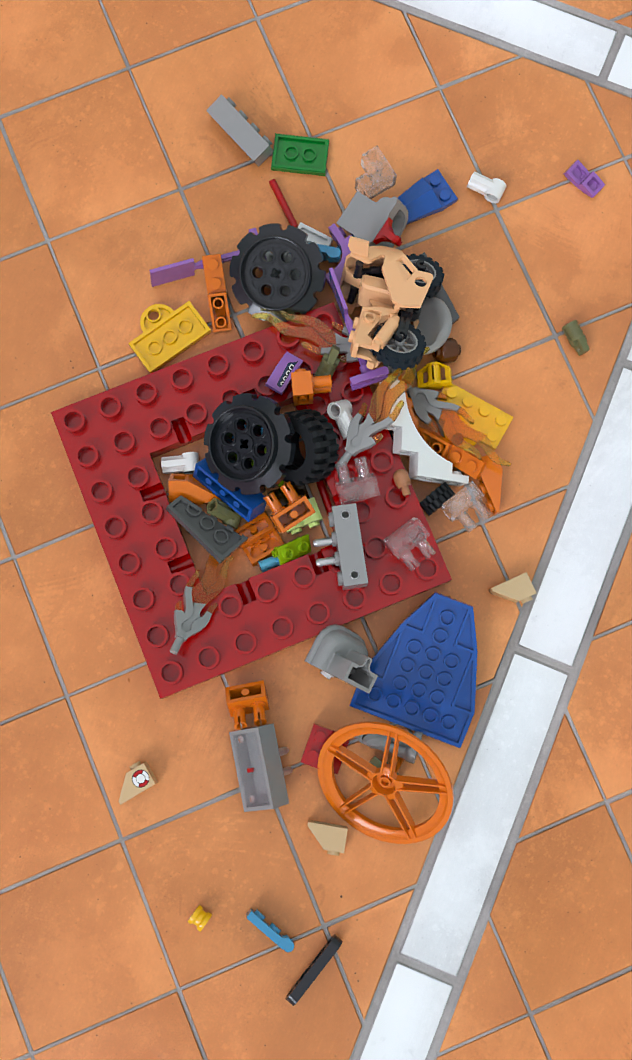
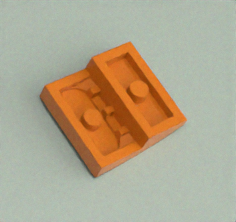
(261, 538)

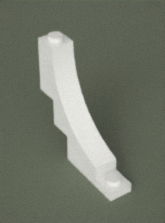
(424, 461)

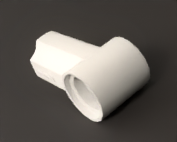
(490, 188)
(341, 413)
(178, 464)

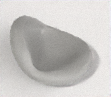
(434, 323)

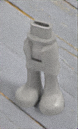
(379, 741)

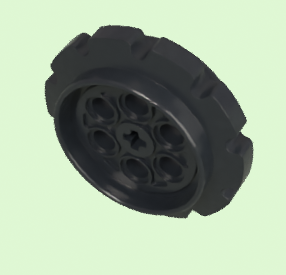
(305, 258)
(249, 444)

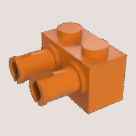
(305, 386)
(290, 515)
(245, 700)

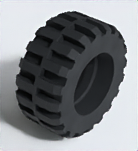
(319, 445)

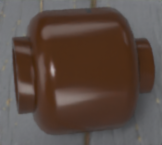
(448, 352)

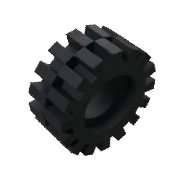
(436, 498)

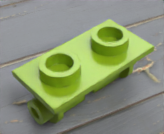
(292, 549)

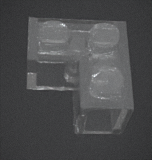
(378, 174)

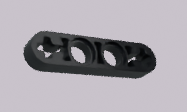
(313, 970)

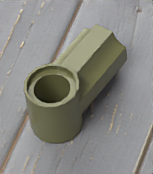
(223, 512)

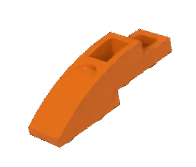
(216, 292)
(461, 459)

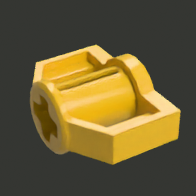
(434, 376)

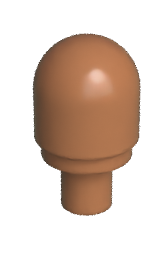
(402, 481)

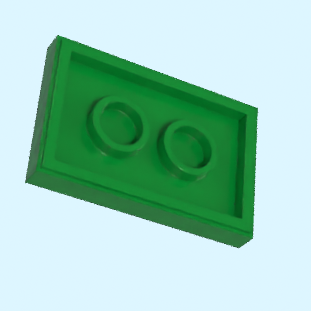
(300, 154)

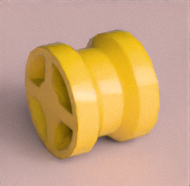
(199, 918)

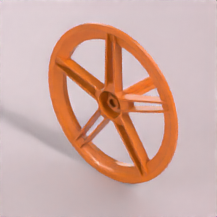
(386, 783)

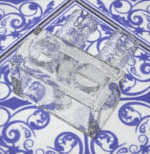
(356, 488)
(458, 505)
(406, 538)

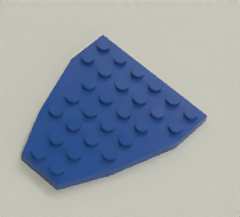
(427, 672)

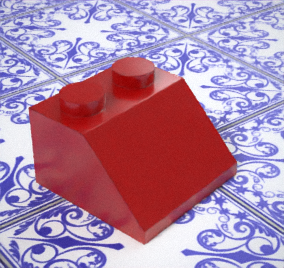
(314, 745)

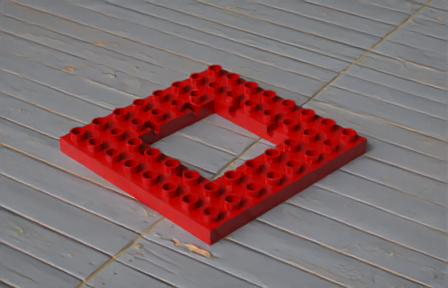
(112, 456)

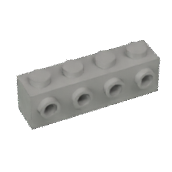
(242, 132)

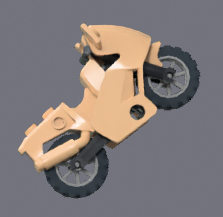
(391, 297)

